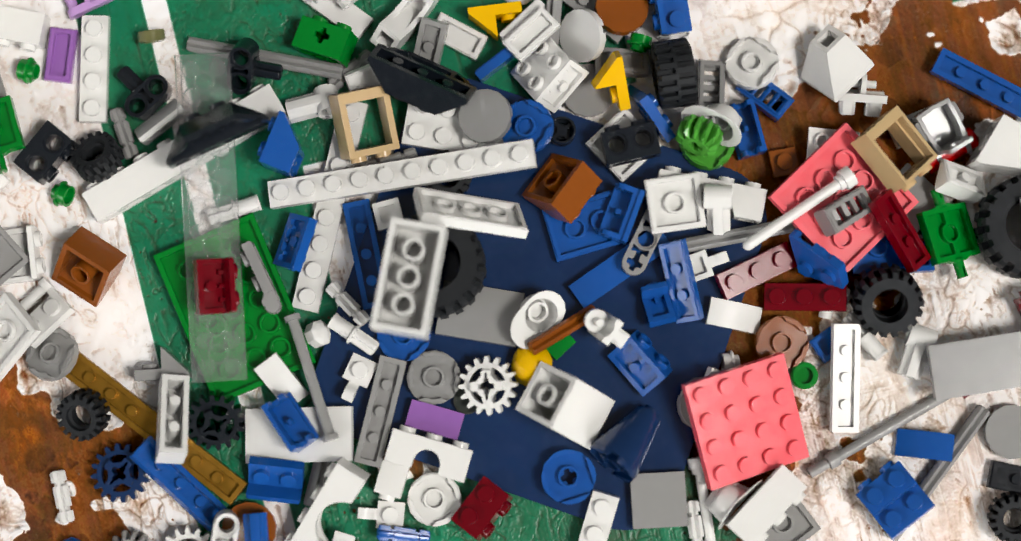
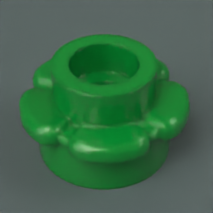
(639, 43)
(28, 70)
(62, 194)

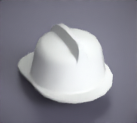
(720, 114)
(536, 315)
(725, 500)

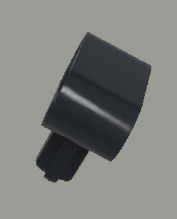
(250, 66)
(142, 91)

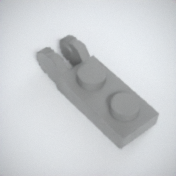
(261, 280)

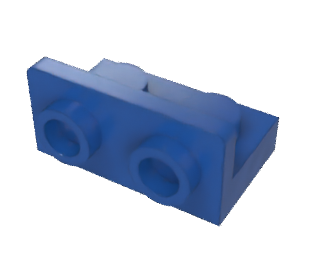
(671, 17)
(295, 242)
(641, 363)
(275, 480)

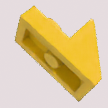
(487, 15)
(613, 74)

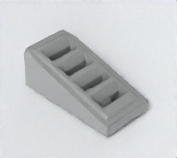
(713, 66)
(829, 218)

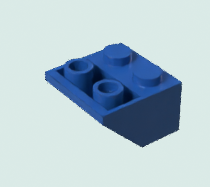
(282, 149)

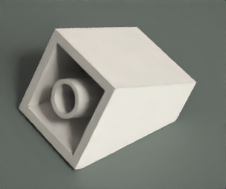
(999, 148)
(565, 404)

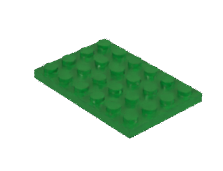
(264, 331)

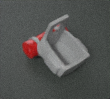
(945, 132)

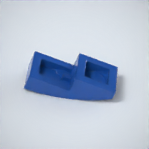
(924, 445)

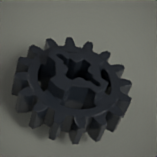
(210, 431)

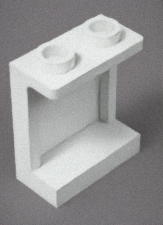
(30, 241)

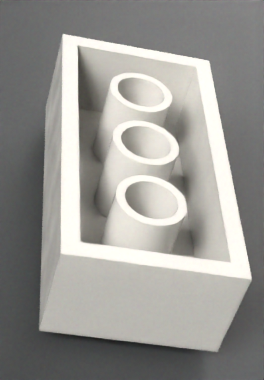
(409, 279)

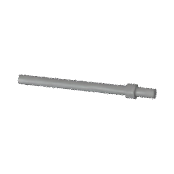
(833, 459)

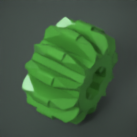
(699, 135)

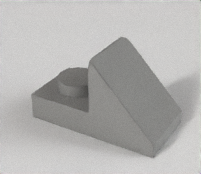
(169, 365)

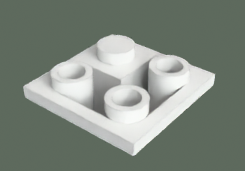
(834, 63)

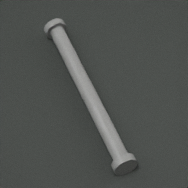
(311, 378)

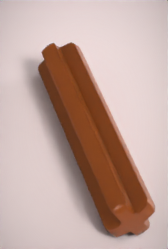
(558, 332)

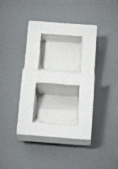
(733, 315)
(280, 378)

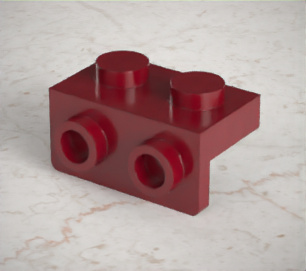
(215, 286)
(482, 509)

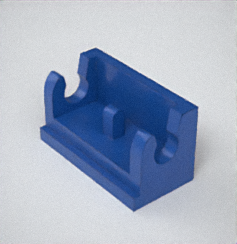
(752, 138)
(621, 213)
(290, 422)

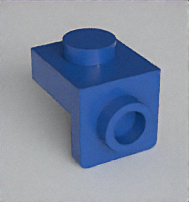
(657, 304)

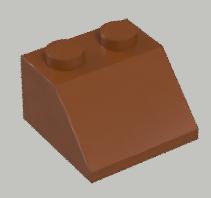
(562, 187)
(88, 266)

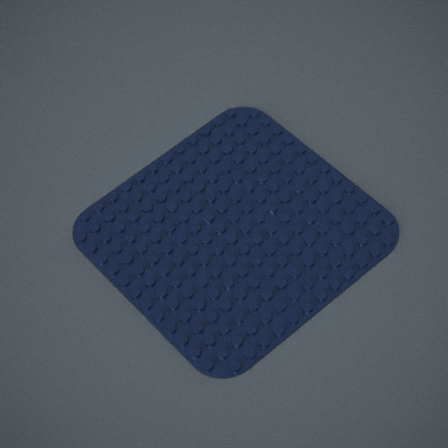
(509, 444)

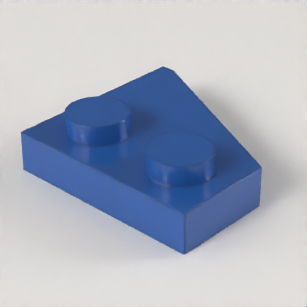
(648, 109)
(817, 262)

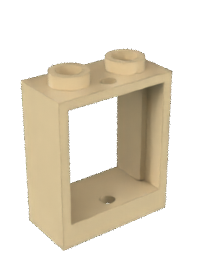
(342, 125)
(908, 138)

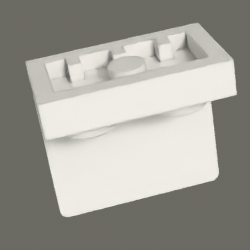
(549, 75)

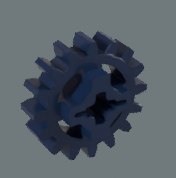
(109, 486)

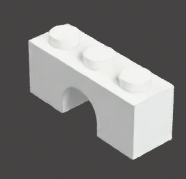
(406, 445)

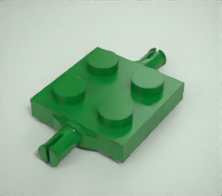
(10, 131)
(948, 234)

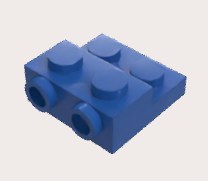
(894, 499)

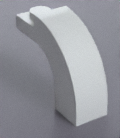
(402, 22)

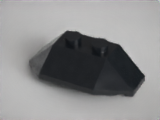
(419, 80)
(212, 129)

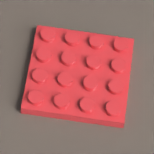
(818, 171)
(745, 421)

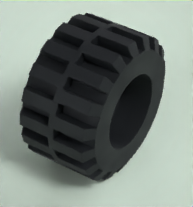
(674, 73)
(897, 317)

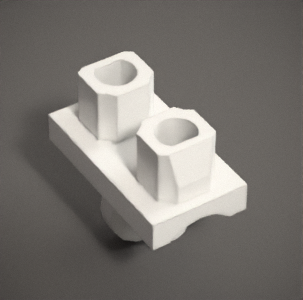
(872, 99)
(605, 327)

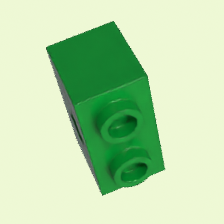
(311, 42)

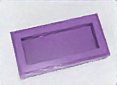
(61, 55)
(434, 419)

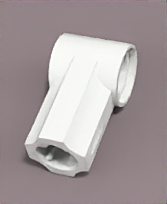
(311, 105)
(718, 204)
(915, 352)

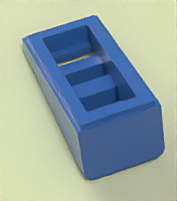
(766, 109)

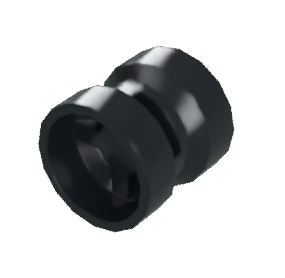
(566, 129)

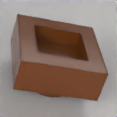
(783, 162)

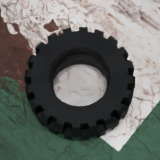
(992, 227)
(469, 277)

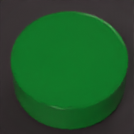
(804, 375)

